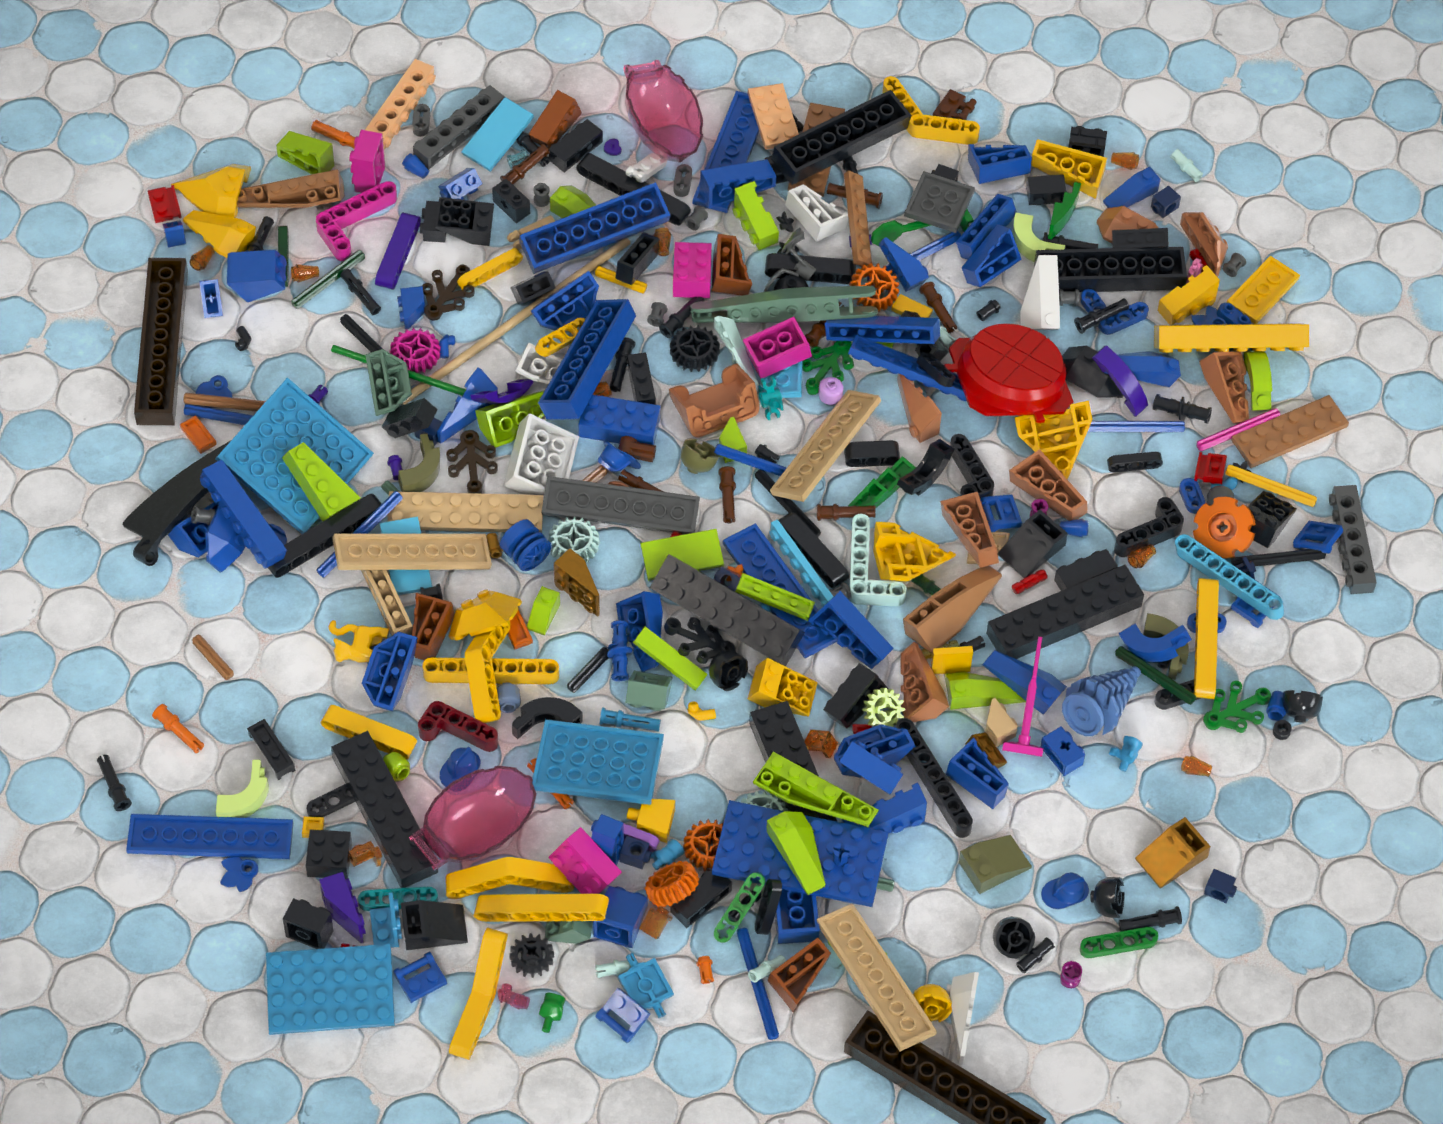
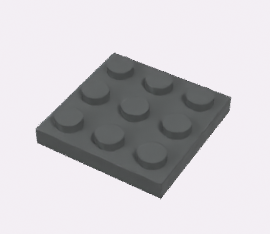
(939, 201)

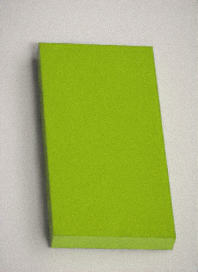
(696, 549)

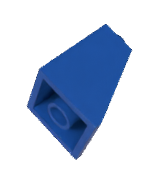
(256, 273)
(622, 917)

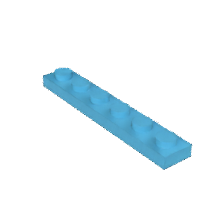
(800, 563)

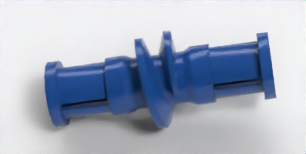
(618, 651)

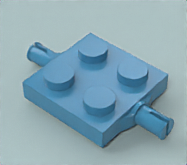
(646, 984)

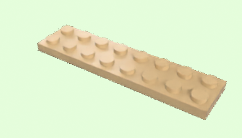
(825, 445)
(468, 511)
(411, 551)
(876, 977)

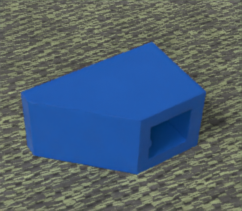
(412, 305)

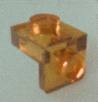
(821, 741)
(364, 852)
(655, 921)

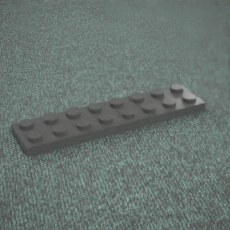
(620, 505)

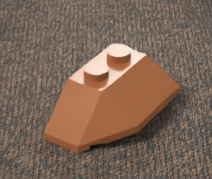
(1121, 219)
(1205, 238)

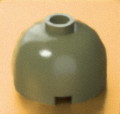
(698, 456)

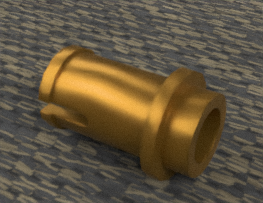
(493, 545)

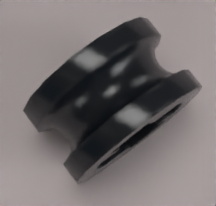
(1284, 734)

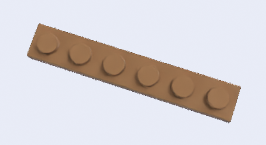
(857, 218)

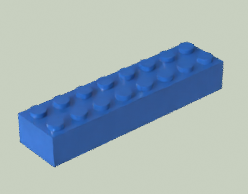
(594, 228)
(587, 359)

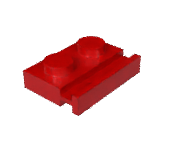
(164, 204)
(1211, 468)

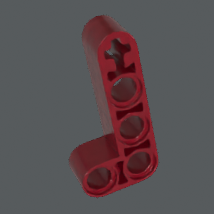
(484, 737)

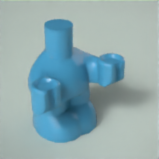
(1128, 753)
(667, 854)

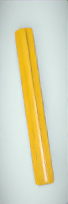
(1271, 485)

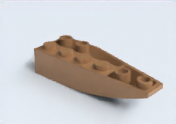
(295, 192)
(950, 608)

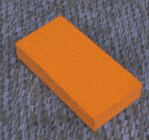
(198, 434)
(518, 632)

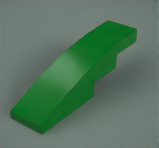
(1063, 211)
(884, 486)

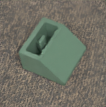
(568, 931)

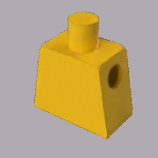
(654, 818)

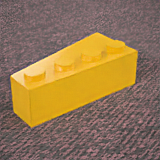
(1072, 163)

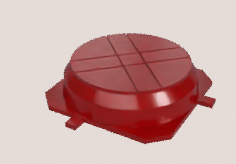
(1011, 372)

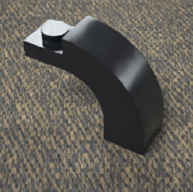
(928, 469)
(545, 708)

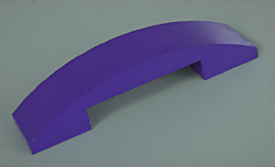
(1124, 379)
(515, 390)

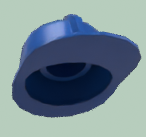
(615, 459)
(460, 763)
(1065, 891)

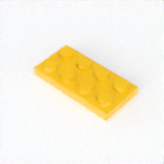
(1263, 289)

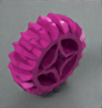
(418, 359)

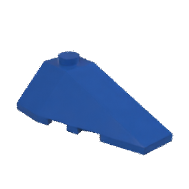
(1152, 367)
(465, 407)
(1018, 677)

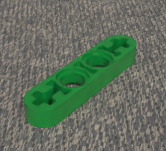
(740, 907)
(1117, 939)

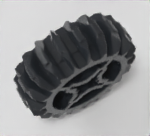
(684, 345)

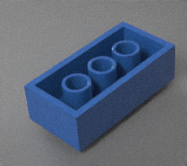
(613, 418)
(796, 918)

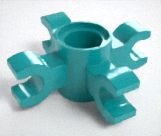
(770, 397)

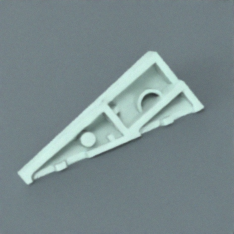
(730, 336)

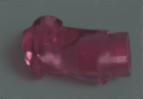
(514, 999)

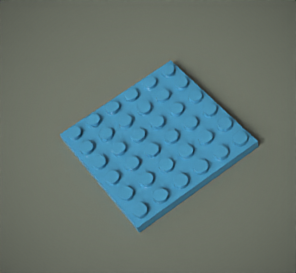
(277, 427)

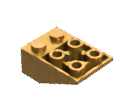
(575, 579)
(1173, 853)

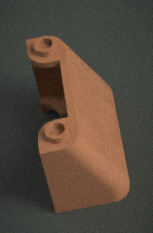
(712, 407)

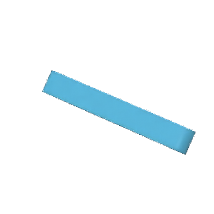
(1232, 584)

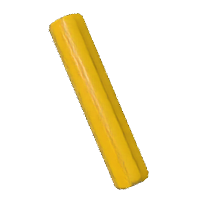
(610, 275)

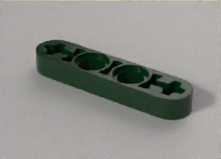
(283, 248)

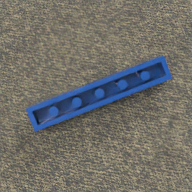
(885, 329)
(243, 514)

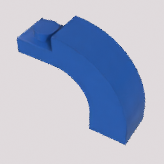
(1154, 649)

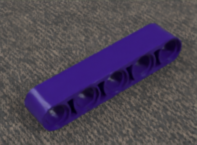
(397, 251)

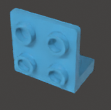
(386, 924)

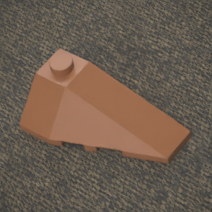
(1226, 378)
(921, 411)
(922, 692)

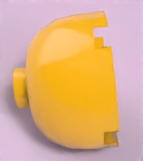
(934, 1001)

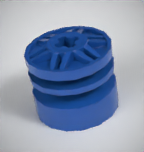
(525, 545)

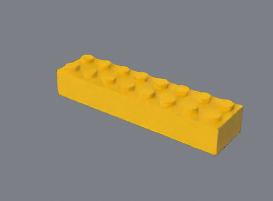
(1234, 336)

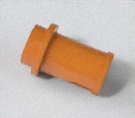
(704, 964)

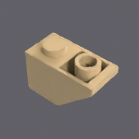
(999, 725)

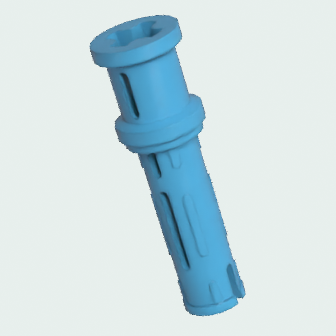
(617, 720)

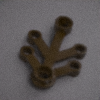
(446, 294)
(471, 459)

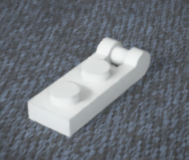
(646, 167)

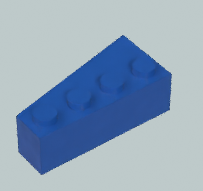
(719, 184)
(898, 812)

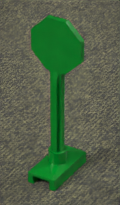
(894, 229)

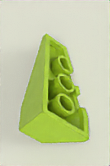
(569, 200)
(501, 420)
(977, 690)
(798, 847)

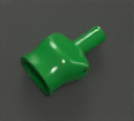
(551, 1010)

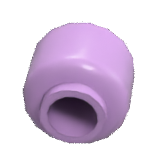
(830, 390)

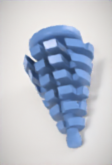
(1099, 701)

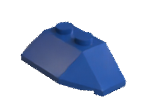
(567, 303)
(222, 542)
(389, 670)
(883, 739)

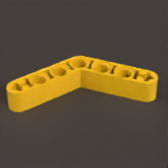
(932, 126)
(481, 674)
(504, 872)
(482, 994)

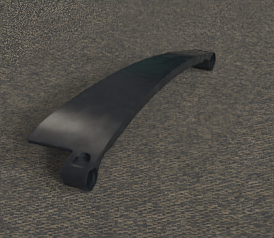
(167, 507)

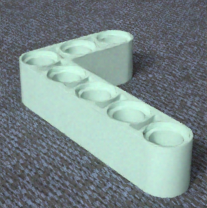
(860, 567)

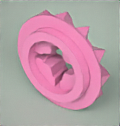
(1195, 269)

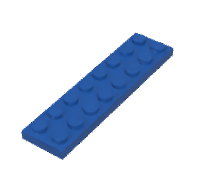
(733, 142)
(900, 363)
(763, 562)
(210, 836)

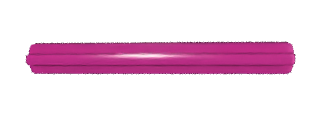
(1227, 434)

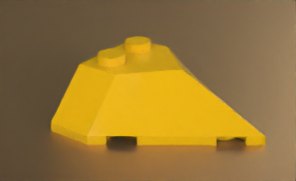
(216, 190)
(1058, 436)
(904, 555)
(483, 614)

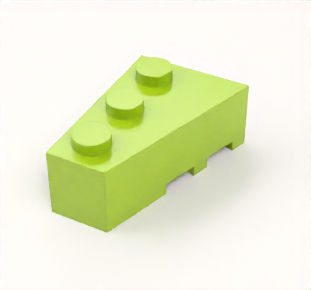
(306, 152)
(753, 216)

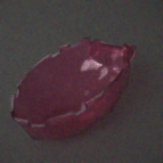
(663, 110)
(476, 815)

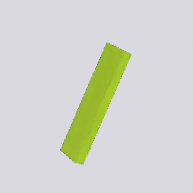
(775, 596)
(670, 658)

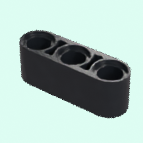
(872, 453)

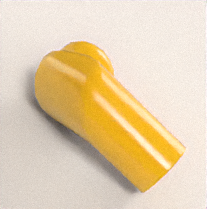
(698, 713)

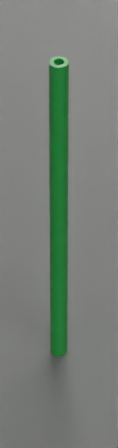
(412, 375)

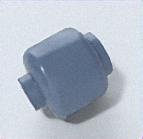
(508, 697)

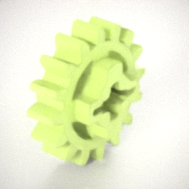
(883, 699)

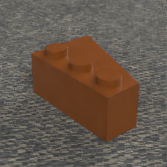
(555, 119)
(728, 267)
(431, 624)
(798, 973)

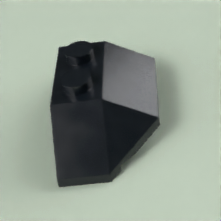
(1086, 374)

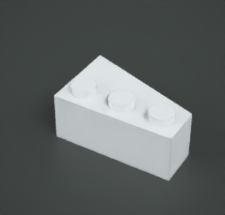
(814, 213)

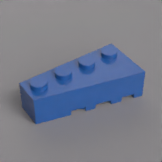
(851, 630)

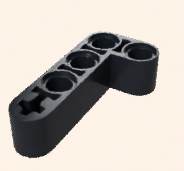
(971, 467)
(1129, 540)

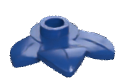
(1210, 318)
(209, 387)
(236, 873)

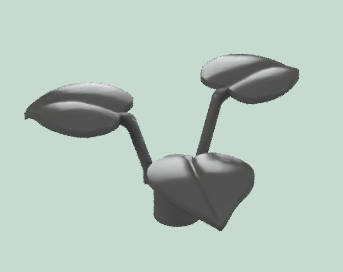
(803, 268)

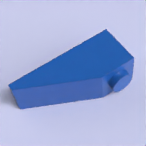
(1134, 189)
(905, 266)

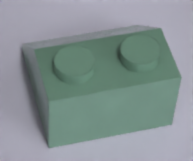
(648, 690)

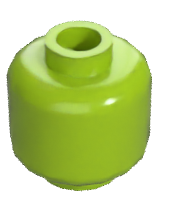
(397, 765)

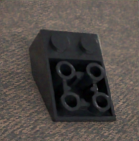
(465, 220)
(1270, 517)
(1033, 544)
(433, 924)

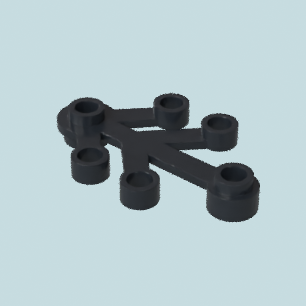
(701, 639)

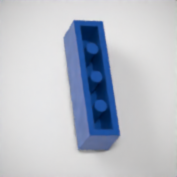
(998, 211)

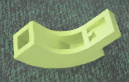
(1026, 240)
(247, 801)

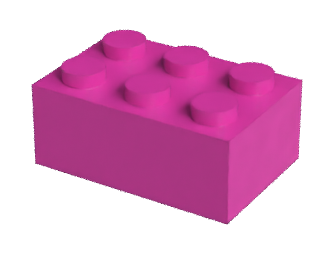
(367, 160)
(692, 269)
(777, 347)
(584, 863)

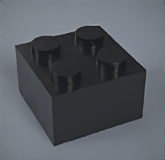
(328, 853)
(308, 924)

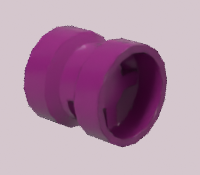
(1071, 969)

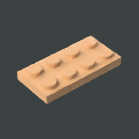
(772, 114)

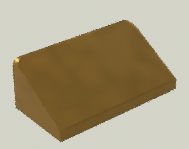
(986, 744)

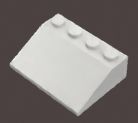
(539, 452)

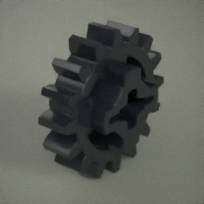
(531, 946)

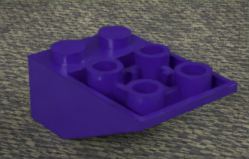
(342, 904)

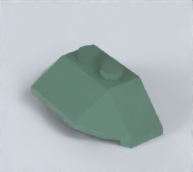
(388, 381)

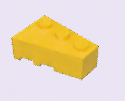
(1190, 298)

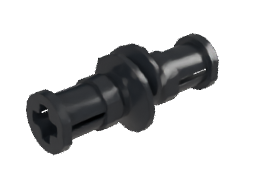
(1182, 409)

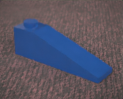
(191, 536)
(641, 611)

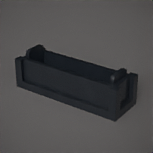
(1140, 238)
(271, 748)

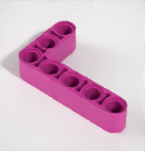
(349, 212)

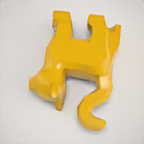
(364, 639)

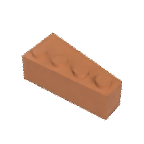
(1044, 481)
(971, 526)

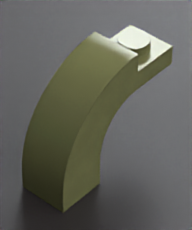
(423, 475)
(1159, 626)

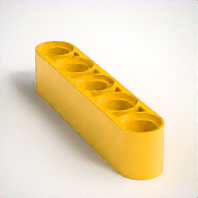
(352, 724)

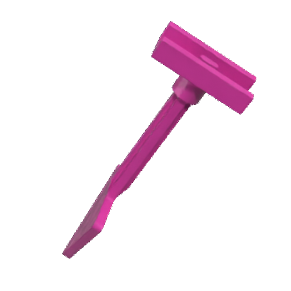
(1023, 745)

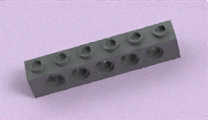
(457, 127)
(1365, 580)

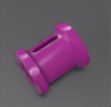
(1039, 504)

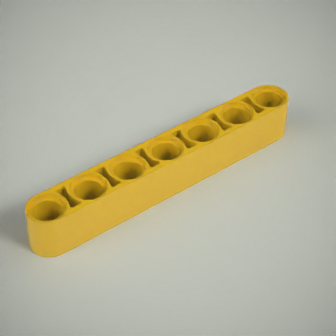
(1206, 638)
(500, 667)
(541, 907)

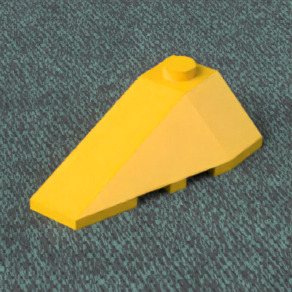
(221, 231)

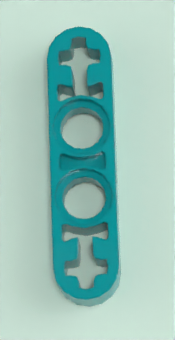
(398, 893)

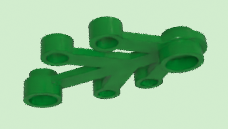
(840, 348)
(1235, 710)

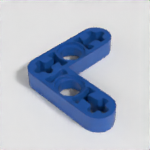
(1118, 324)

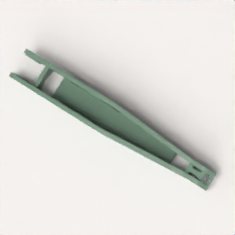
(783, 304)

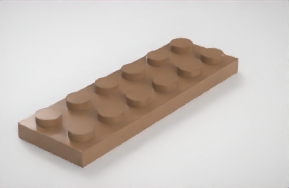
(816, 115)
(1290, 431)

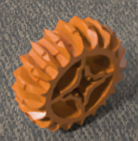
(887, 284)
(696, 839)
(672, 883)

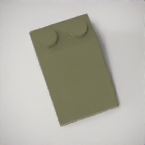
(993, 862)

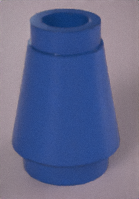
(414, 165)
(1075, 527)
(1275, 707)

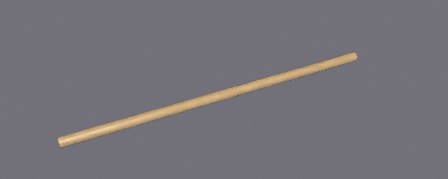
(515, 320)

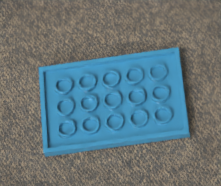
(598, 762)
(330, 989)

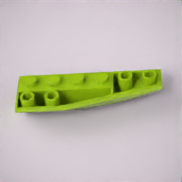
(809, 791)

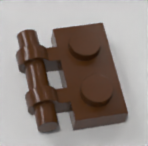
(952, 103)

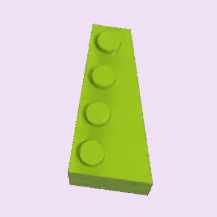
(319, 482)

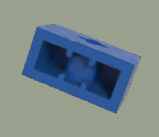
(1063, 750)

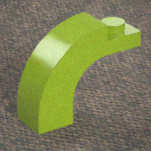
(1260, 379)

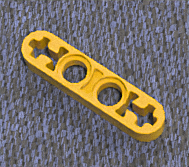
(491, 268)
(561, 335)

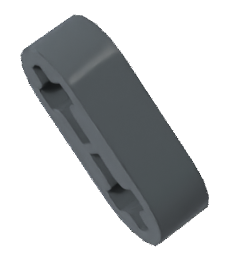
(417, 120)
(678, 180)

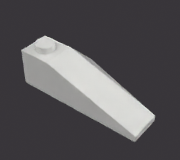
(1041, 301)
(536, 366)
(962, 998)

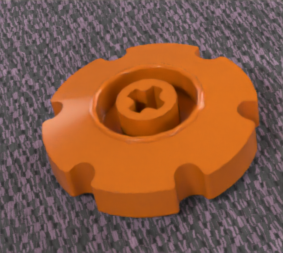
(1221, 513)

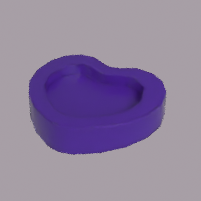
(612, 147)

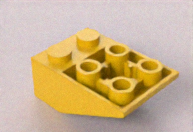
(778, 683)

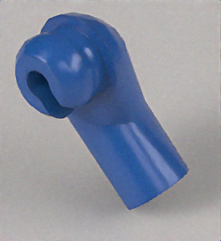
(444, 345)

